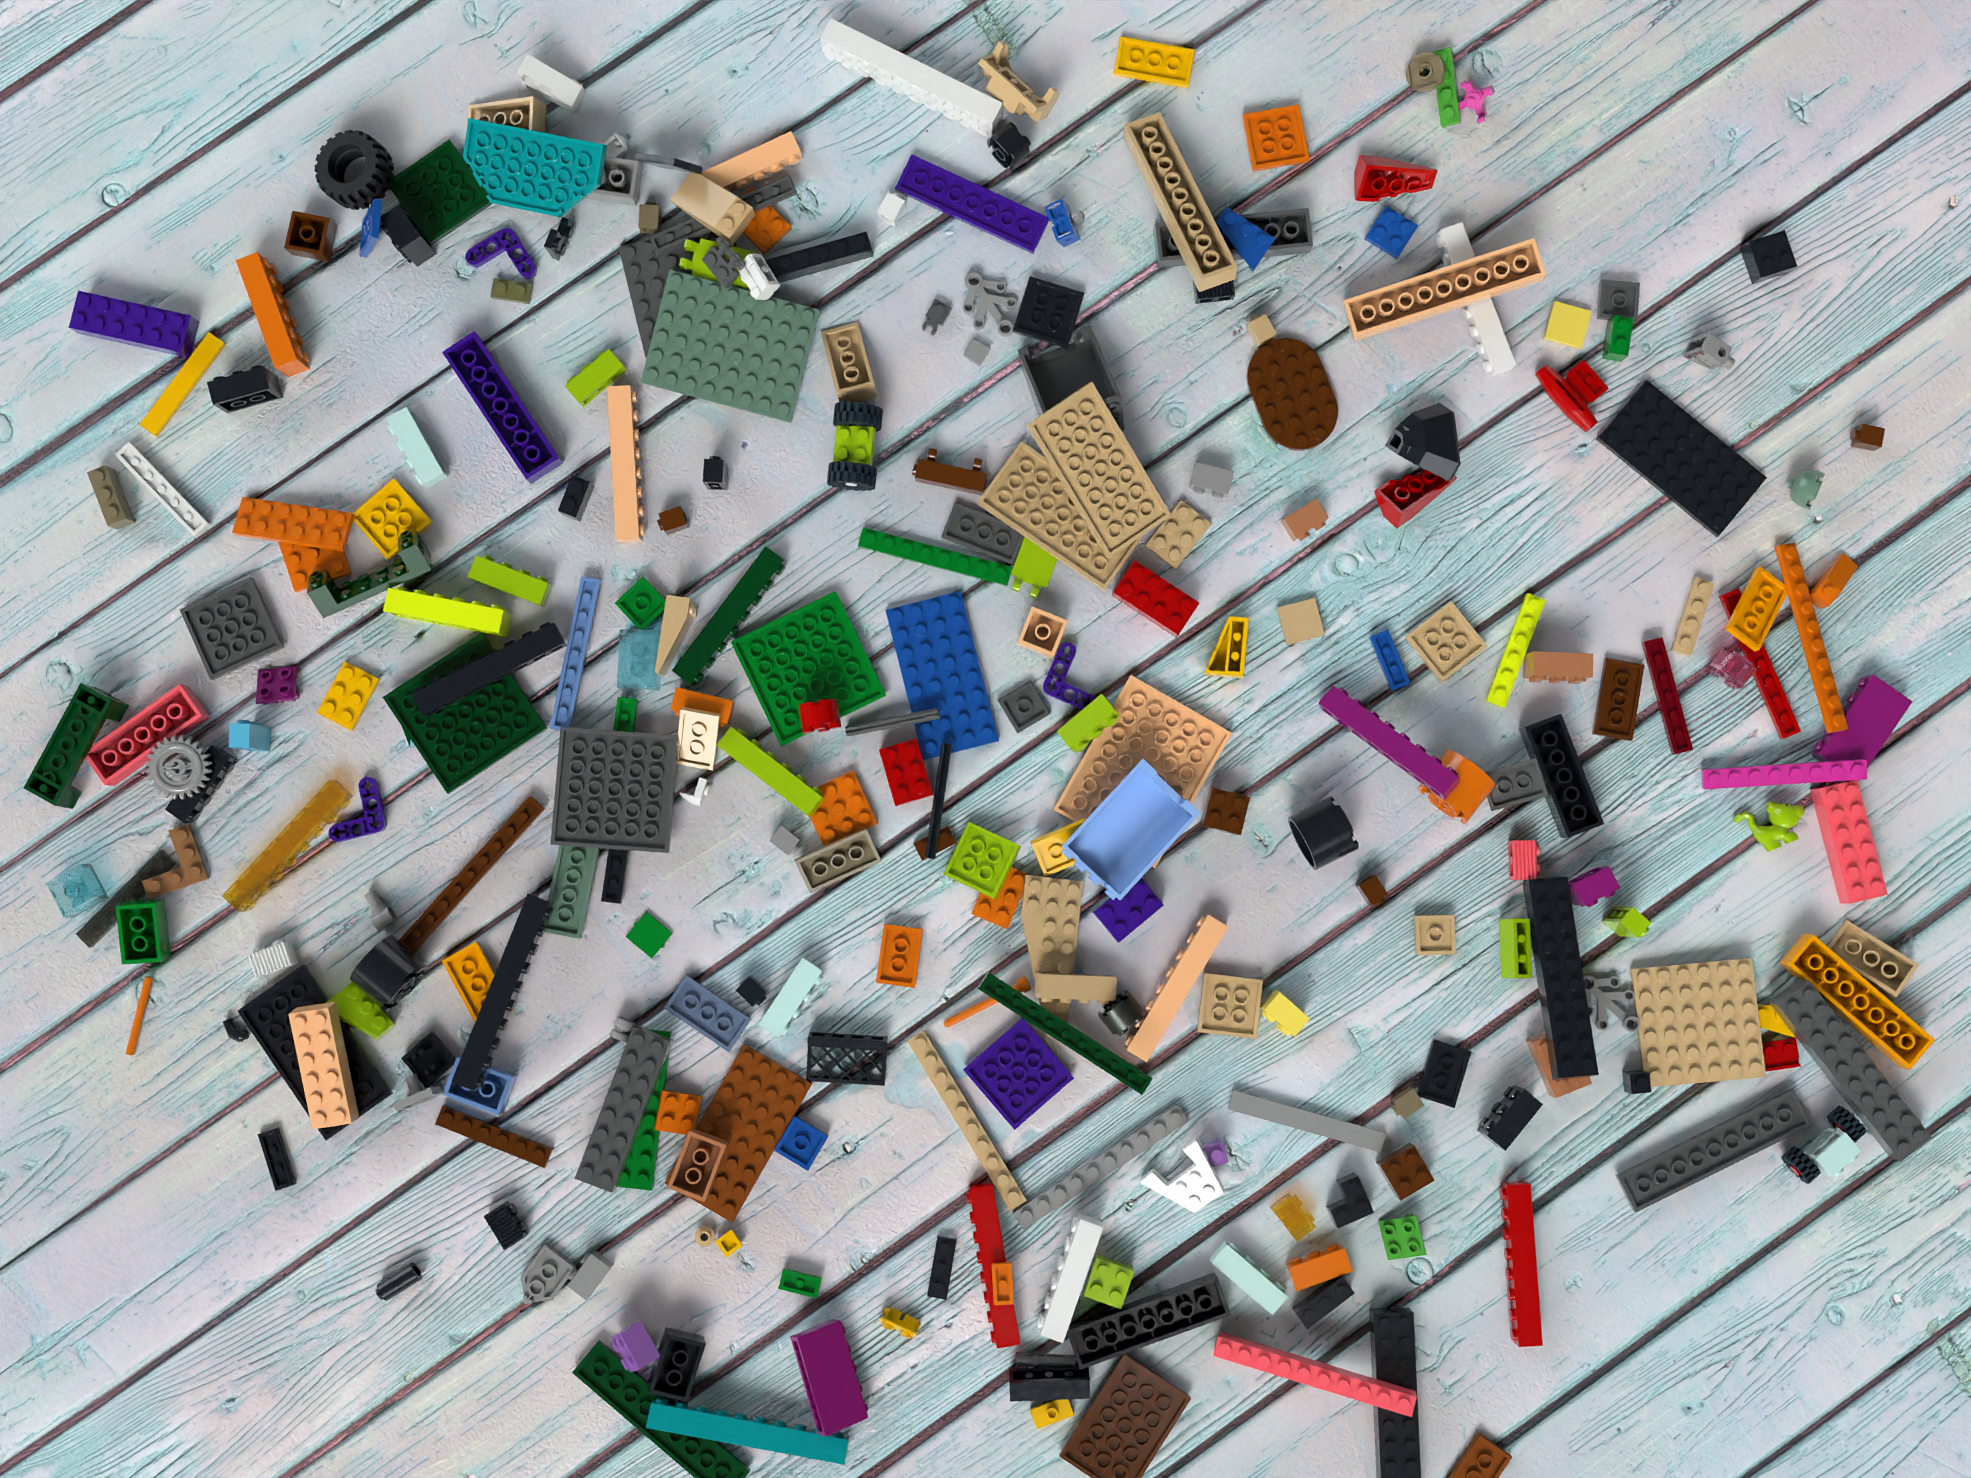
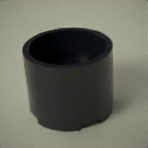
(1322, 833)
(388, 973)

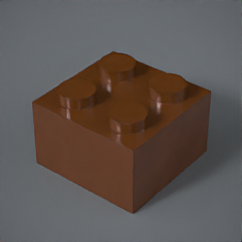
(310, 236)
(1225, 811)
(1405, 1171)

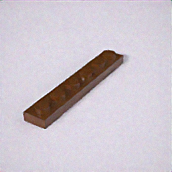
(494, 1136)

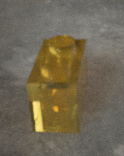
(1293, 1217)

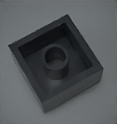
(1768, 257)

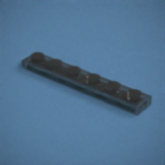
(133, 890)

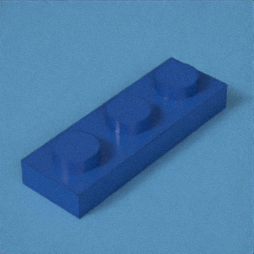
(1389, 660)

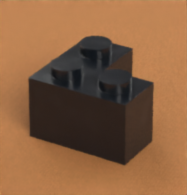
(1354, 1202)

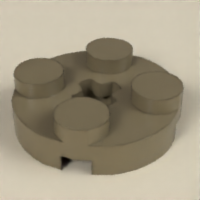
(1433, 79)

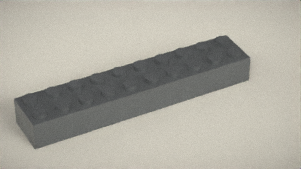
(1850, 1069)

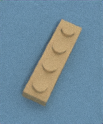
(1692, 616)

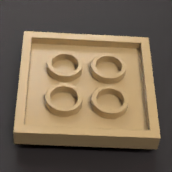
(1445, 641)
(1229, 1005)

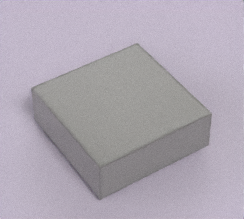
(976, 352)

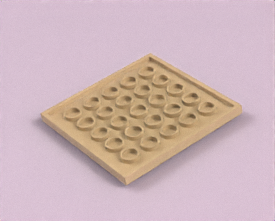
(1698, 1022)

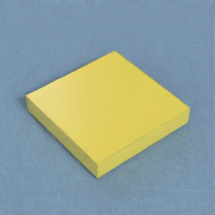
(1567, 325)

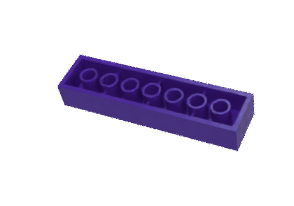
(502, 407)

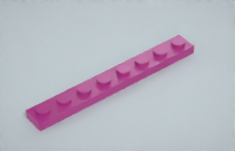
(1784, 774)

